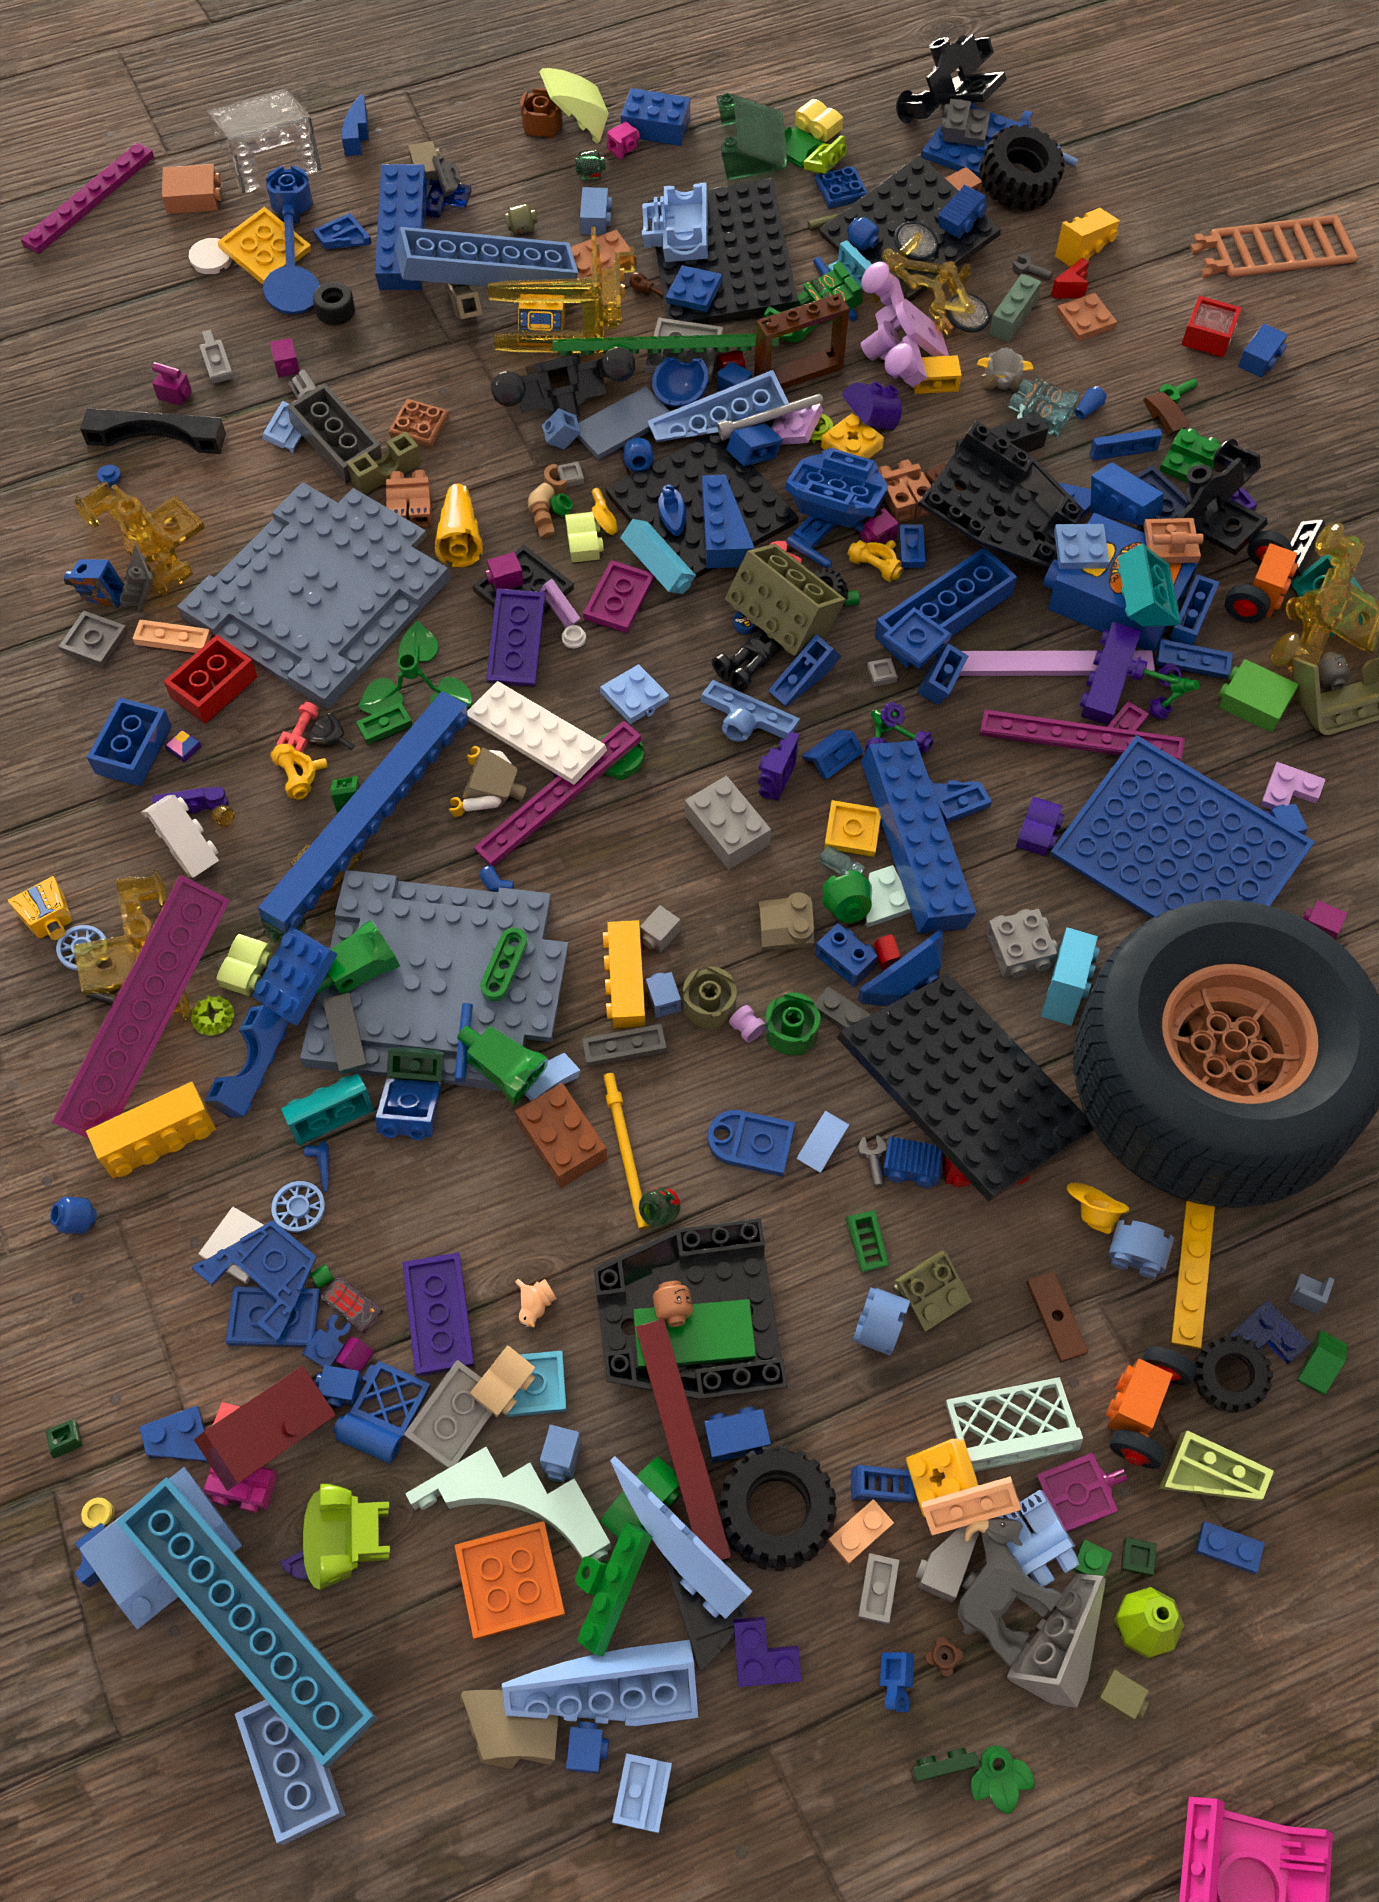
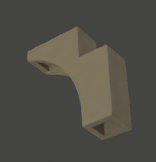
(464, 300)

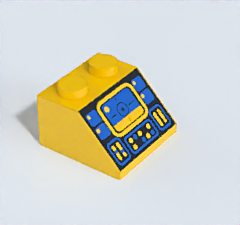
(541, 316)

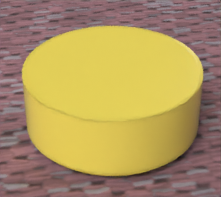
(96, 1512)

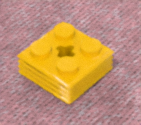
(853, 438)
(946, 1458)

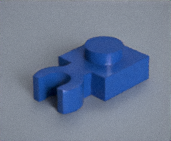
(324, 1345)

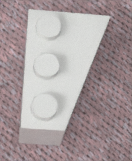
(182, 834)

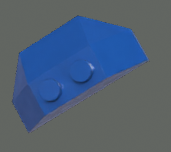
(906, 975)

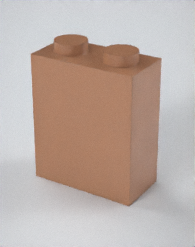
(191, 188)

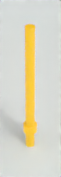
(615, 1102)

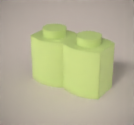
(583, 538)
(244, 965)

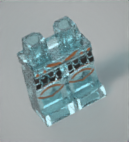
(1050, 402)

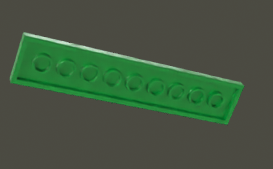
(654, 344)

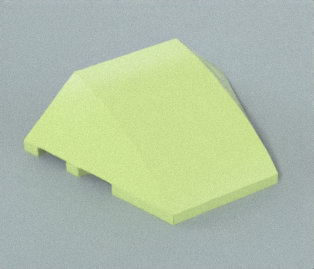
(577, 97)

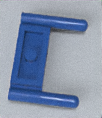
(810, 534)

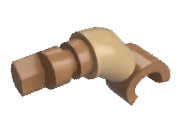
(540, 500)

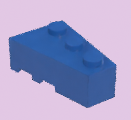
(1124, 496)

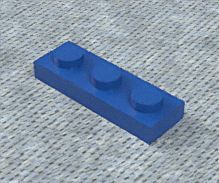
(1125, 444)
(1194, 658)

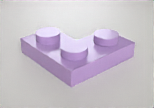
(1290, 782)

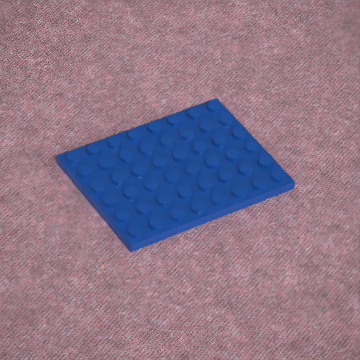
(1177, 838)

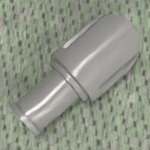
(301, 385)

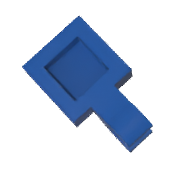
(896, 1676)

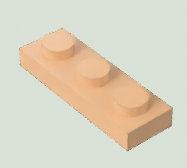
(171, 636)
(971, 1505)

